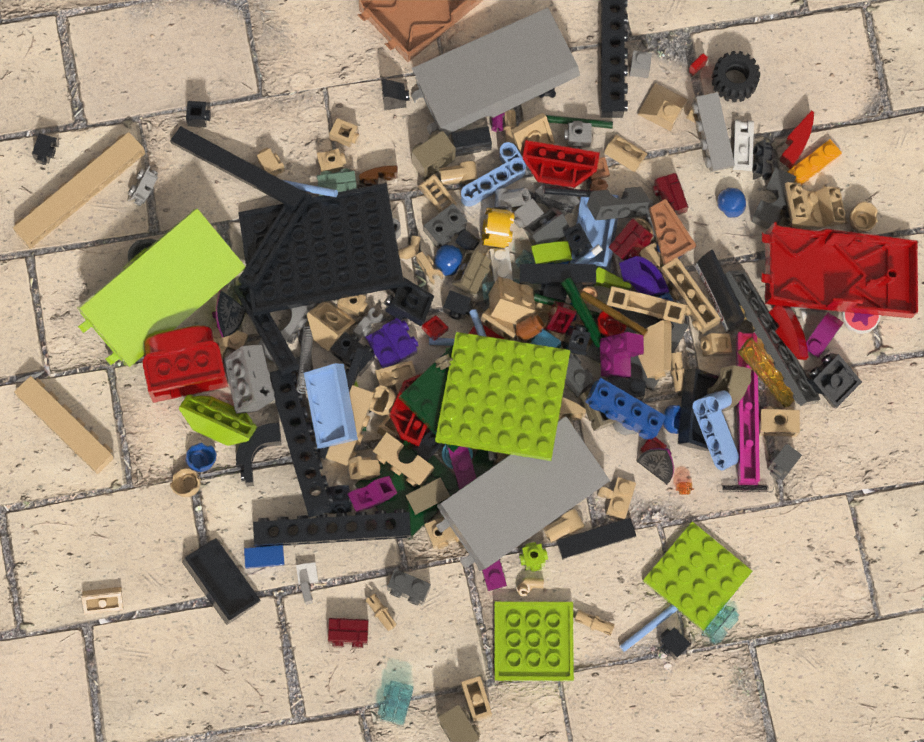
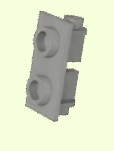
(137, 191)

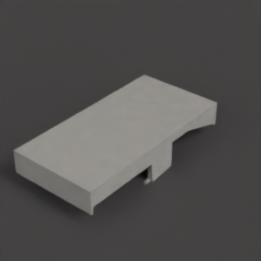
(495, 72)
(520, 498)

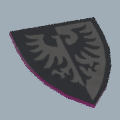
(228, 314)
(659, 463)

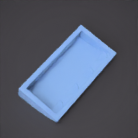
(598, 232)
(330, 405)

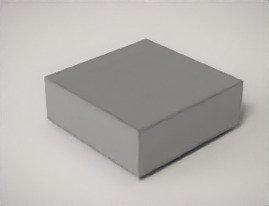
(306, 593)

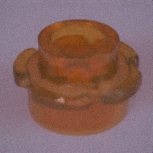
(684, 488)

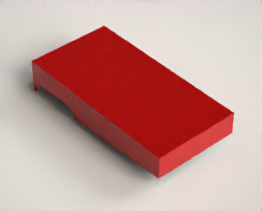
(841, 271)

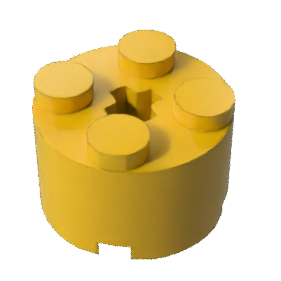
(497, 228)

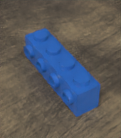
(625, 409)

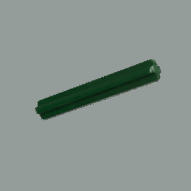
(582, 310)

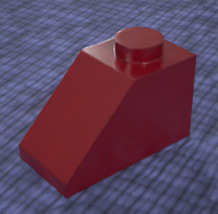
(560, 317)

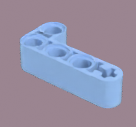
(491, 177)
(715, 429)

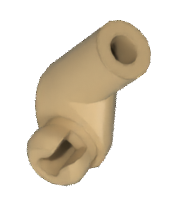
(411, 250)
(528, 584)

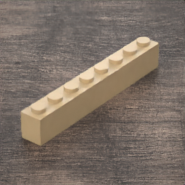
(78, 190)

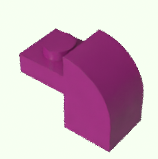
(823, 334)
(373, 494)

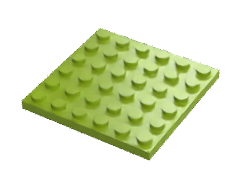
(503, 396)

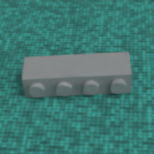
(713, 132)

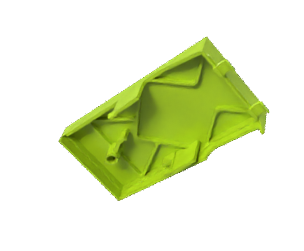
(160, 287)

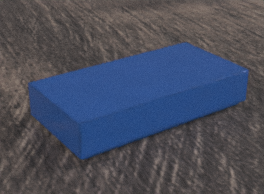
(264, 557)

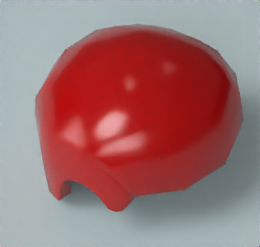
(609, 326)

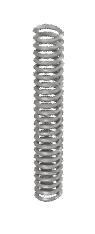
(306, 366)

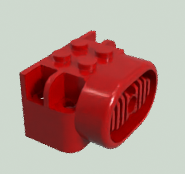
(183, 363)

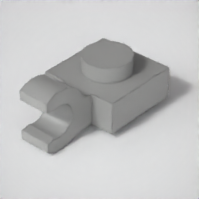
(364, 326)

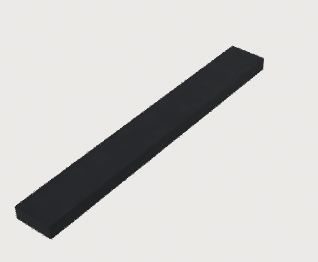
(238, 167)

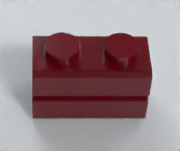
(669, 188)
(631, 240)
(348, 631)

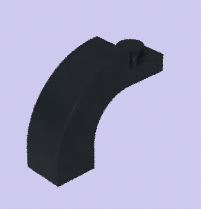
(263, 437)

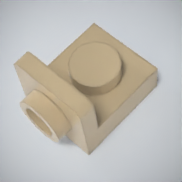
(716, 344)

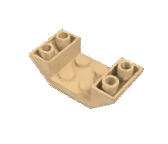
(814, 208)

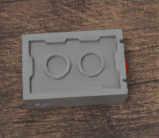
(249, 379)

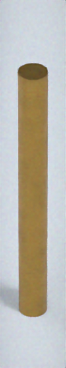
(613, 313)

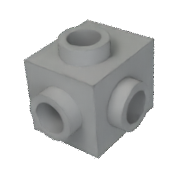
(578, 134)

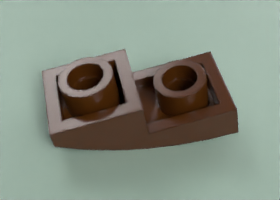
(372, 176)

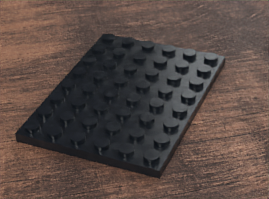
(333, 252)

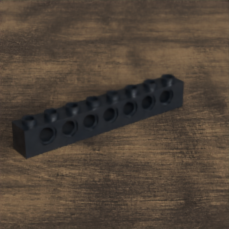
(609, 107)
(314, 504)
(400, 531)

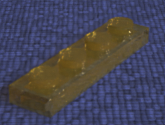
(766, 371)

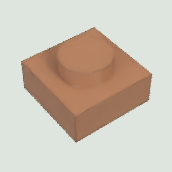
(602, 170)

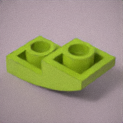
(551, 252)

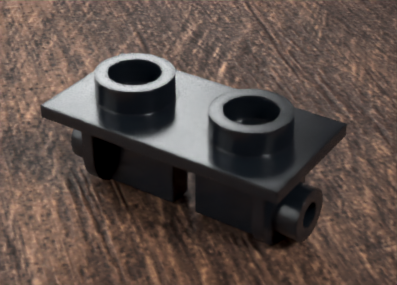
(762, 152)

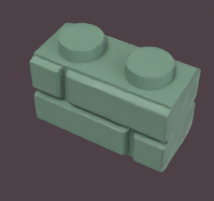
(340, 181)

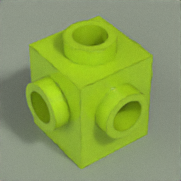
(530, 563)

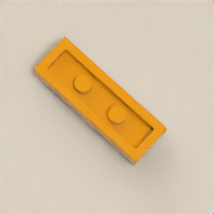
(815, 162)

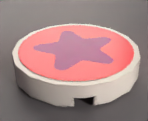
(860, 322)

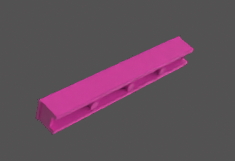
(748, 423)

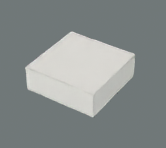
(307, 573)

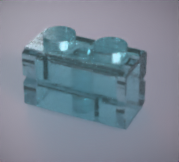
(396, 703)

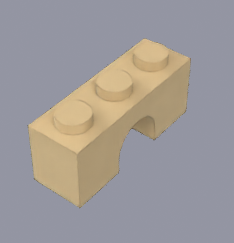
(416, 471)

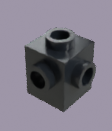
(340, 498)

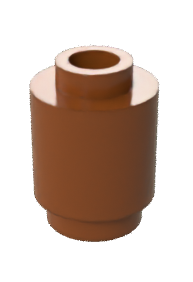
(529, 328)

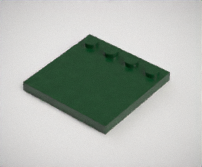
(426, 396)
(403, 488)

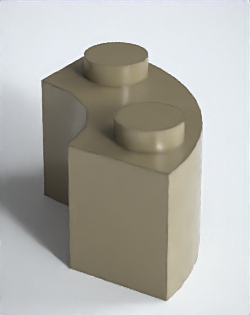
(733, 380)

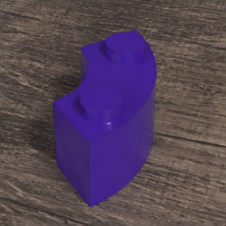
(643, 276)

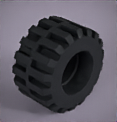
(735, 90)

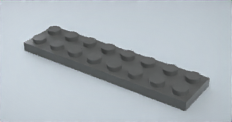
(765, 328)

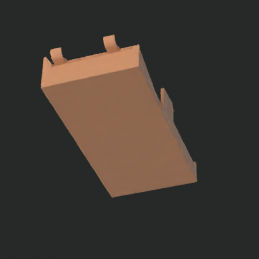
(413, 23)

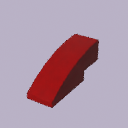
(797, 141)
(790, 331)

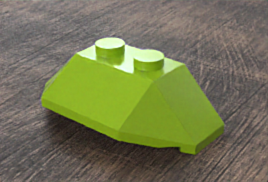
(217, 419)

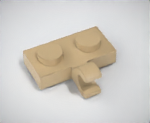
(230, 342)
(395, 374)
(619, 497)

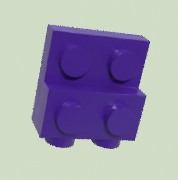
(392, 343)

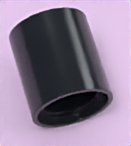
(467, 240)

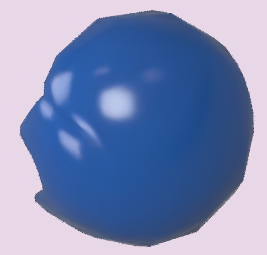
(731, 202)
(448, 259)
(672, 419)
(201, 457)

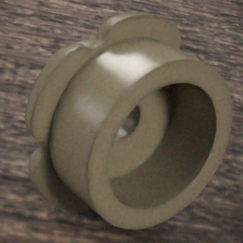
(443, 362)

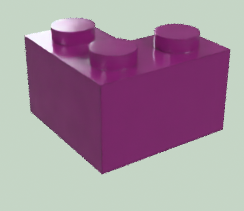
(617, 353)

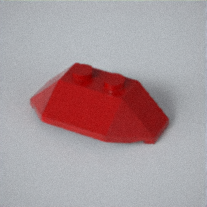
(559, 164)
(405, 421)

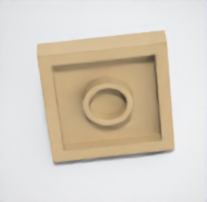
(534, 130)

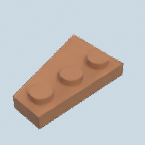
(670, 232)

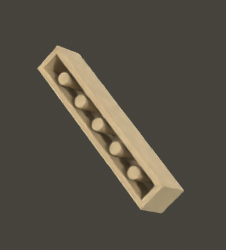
(64, 425)

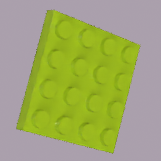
(697, 576)
(533, 641)

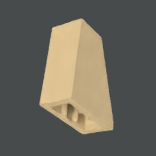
(657, 350)

